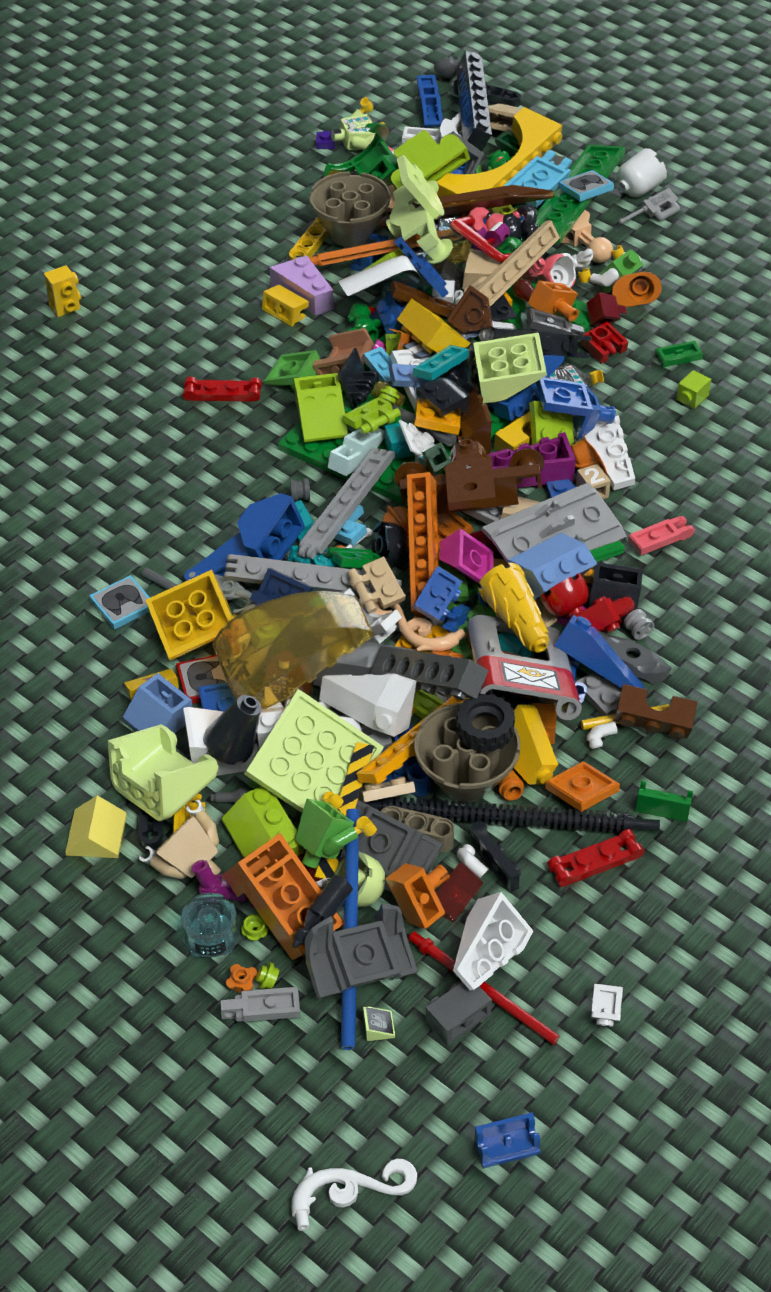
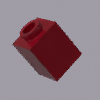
(604, 309)

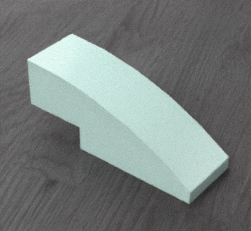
(354, 450)

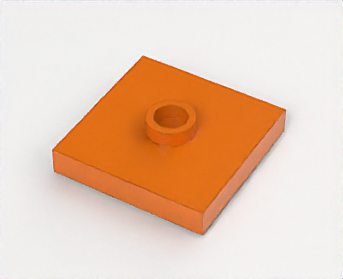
(582, 786)

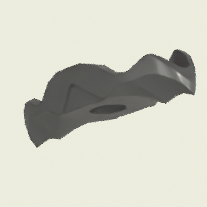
(646, 666)

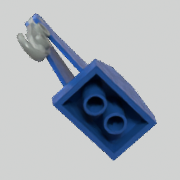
(265, 532)

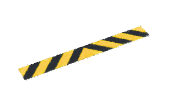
(350, 794)

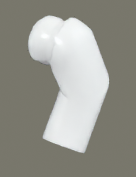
(599, 731)
(467, 857)

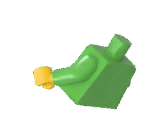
(327, 830)

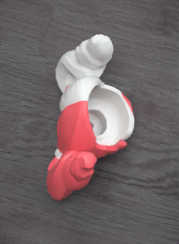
(559, 266)

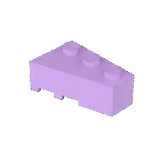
(306, 281)

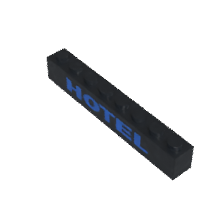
(473, 100)

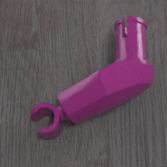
(214, 883)

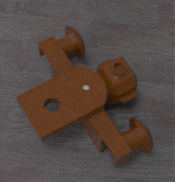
(471, 480)

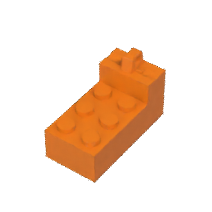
(277, 889)

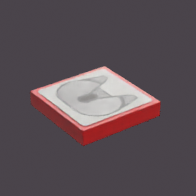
(199, 673)

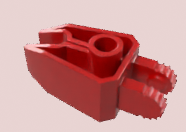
(606, 614)

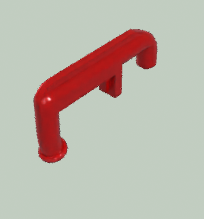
(462, 226)

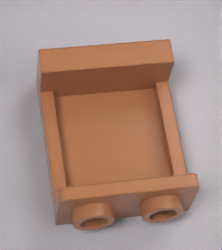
(343, 345)

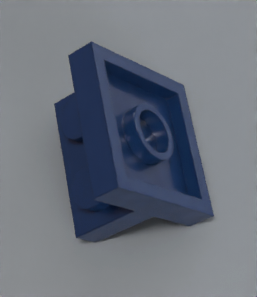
(278, 585)

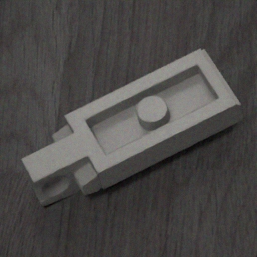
(262, 1005)

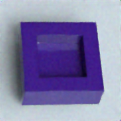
(324, 140)

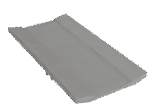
(575, 513)

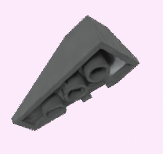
(356, 663)

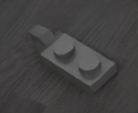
(548, 322)

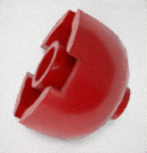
(566, 597)

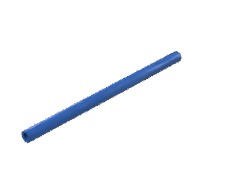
(348, 1016)

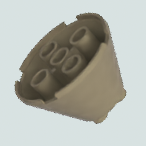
(350, 206)
(457, 768)

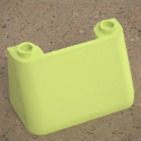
(154, 774)

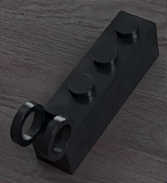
(551, 342)

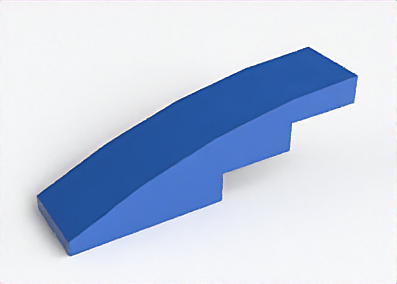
(429, 100)

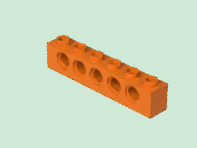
(422, 532)

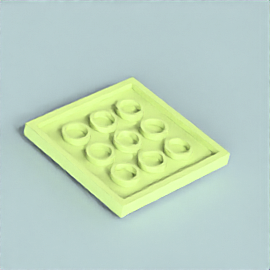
(306, 752)

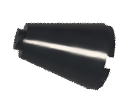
(234, 732)

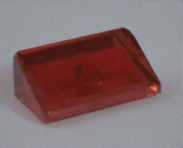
(458, 891)

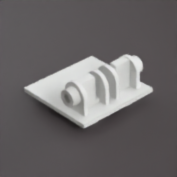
(416, 439)

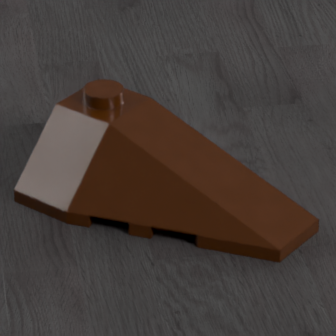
(476, 421)

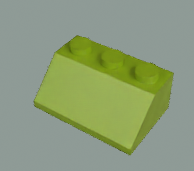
(257, 820)

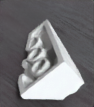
(371, 699)
(489, 939)

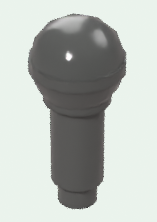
(224, 797)

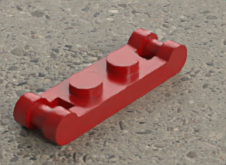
(222, 390)
(595, 858)

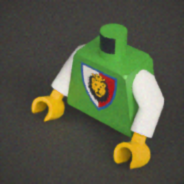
(623, 264)

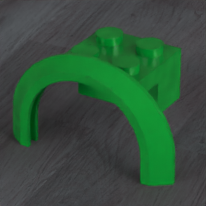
(373, 160)

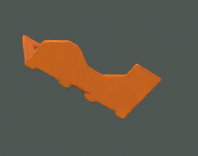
(405, 338)

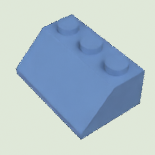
(553, 562)

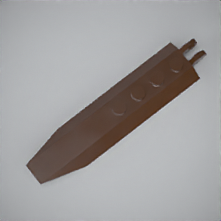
(487, 198)

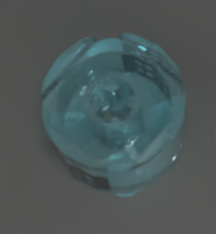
(210, 925)

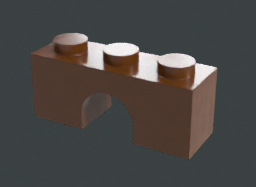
(634, 711)

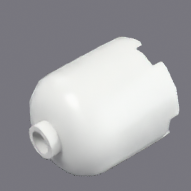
(641, 173)

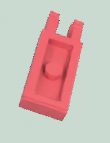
(660, 535)

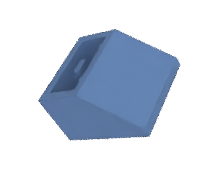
(157, 704)

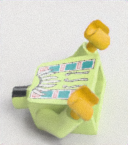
(353, 130)

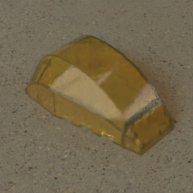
(287, 641)

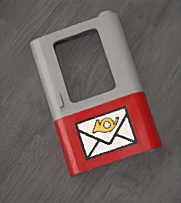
(521, 674)

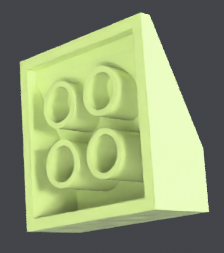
(508, 365)

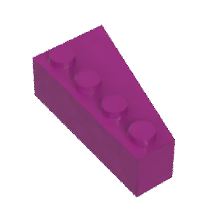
(557, 455)

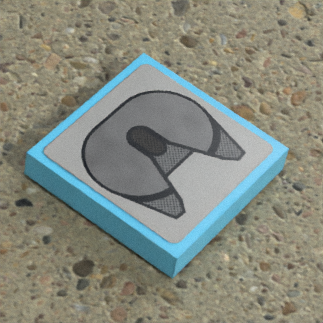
(586, 185)
(121, 602)

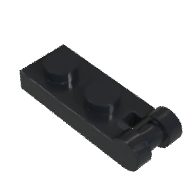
(495, 857)

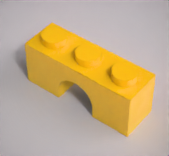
(514, 434)

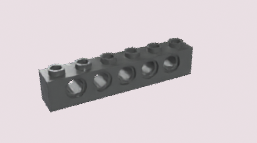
(433, 672)

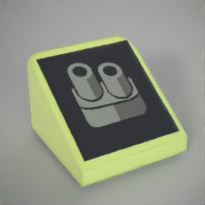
(378, 1024)

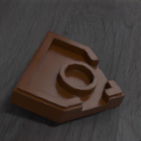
(471, 312)

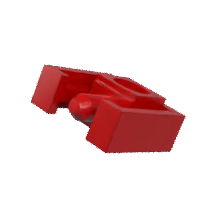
(601, 339)

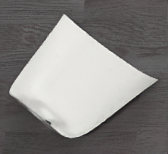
(376, 274)

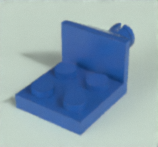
(575, 400)

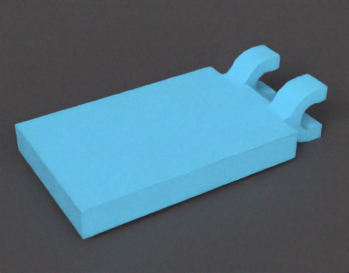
(542, 174)

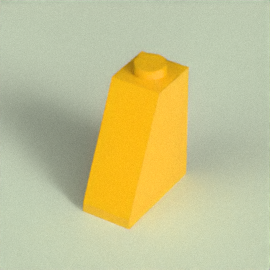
(536, 755)

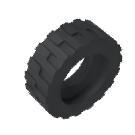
(481, 739)

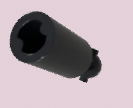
(323, 906)

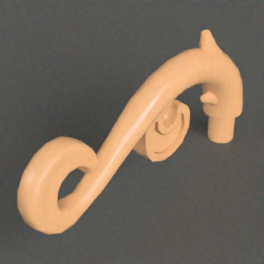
(424, 628)

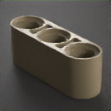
(427, 824)

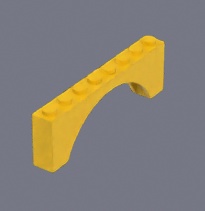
(535, 136)

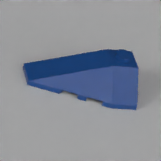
(591, 649)

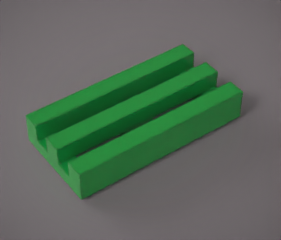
(679, 354)

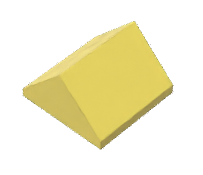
(96, 830)

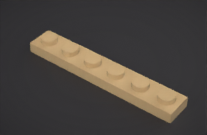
(519, 262)

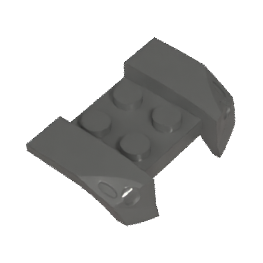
(395, 843)
(358, 953)

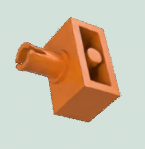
(554, 299)
(416, 893)

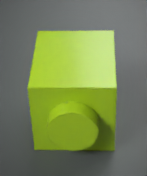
(693, 389)

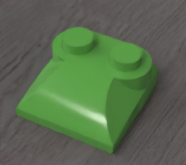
(292, 366)

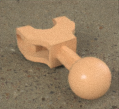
(581, 234)

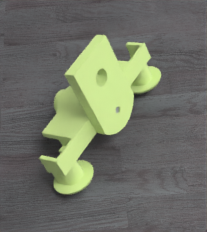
(408, 220)

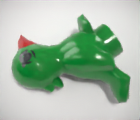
(360, 316)

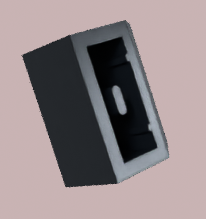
(615, 583)

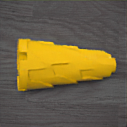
(513, 601)

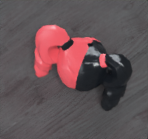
(512, 220)

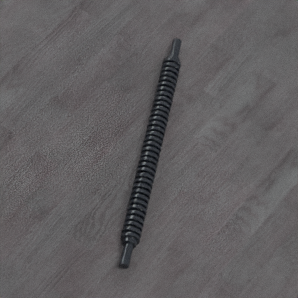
(625, 822)

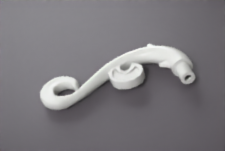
(351, 1179)

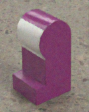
(498, 232)

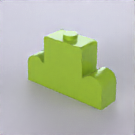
(430, 157)

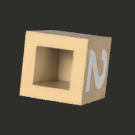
(595, 477)

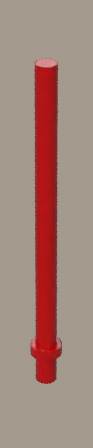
(427, 946)

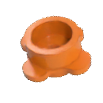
(241, 984)

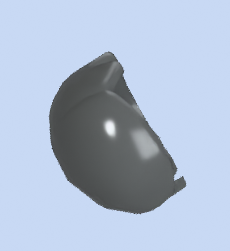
(447, 67)

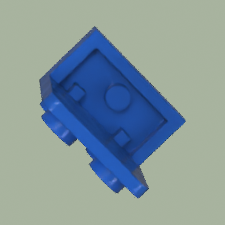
(389, 311)

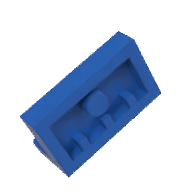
(437, 594)

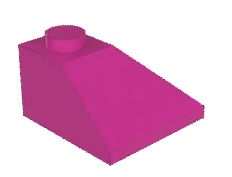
(466, 555)

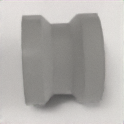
(638, 624)

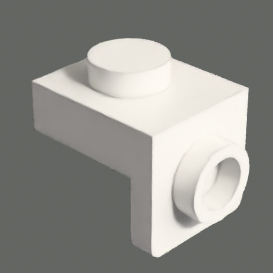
(606, 1004)

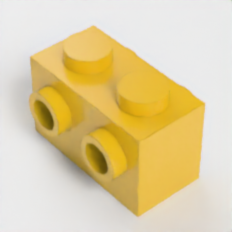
(62, 290)

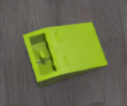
(320, 407)

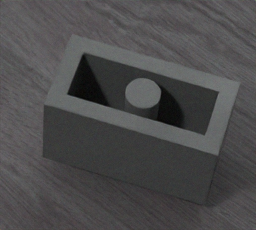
(457, 1011)

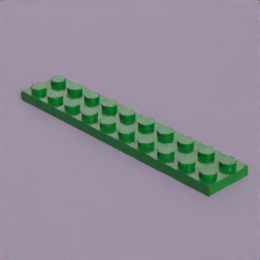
(564, 208)

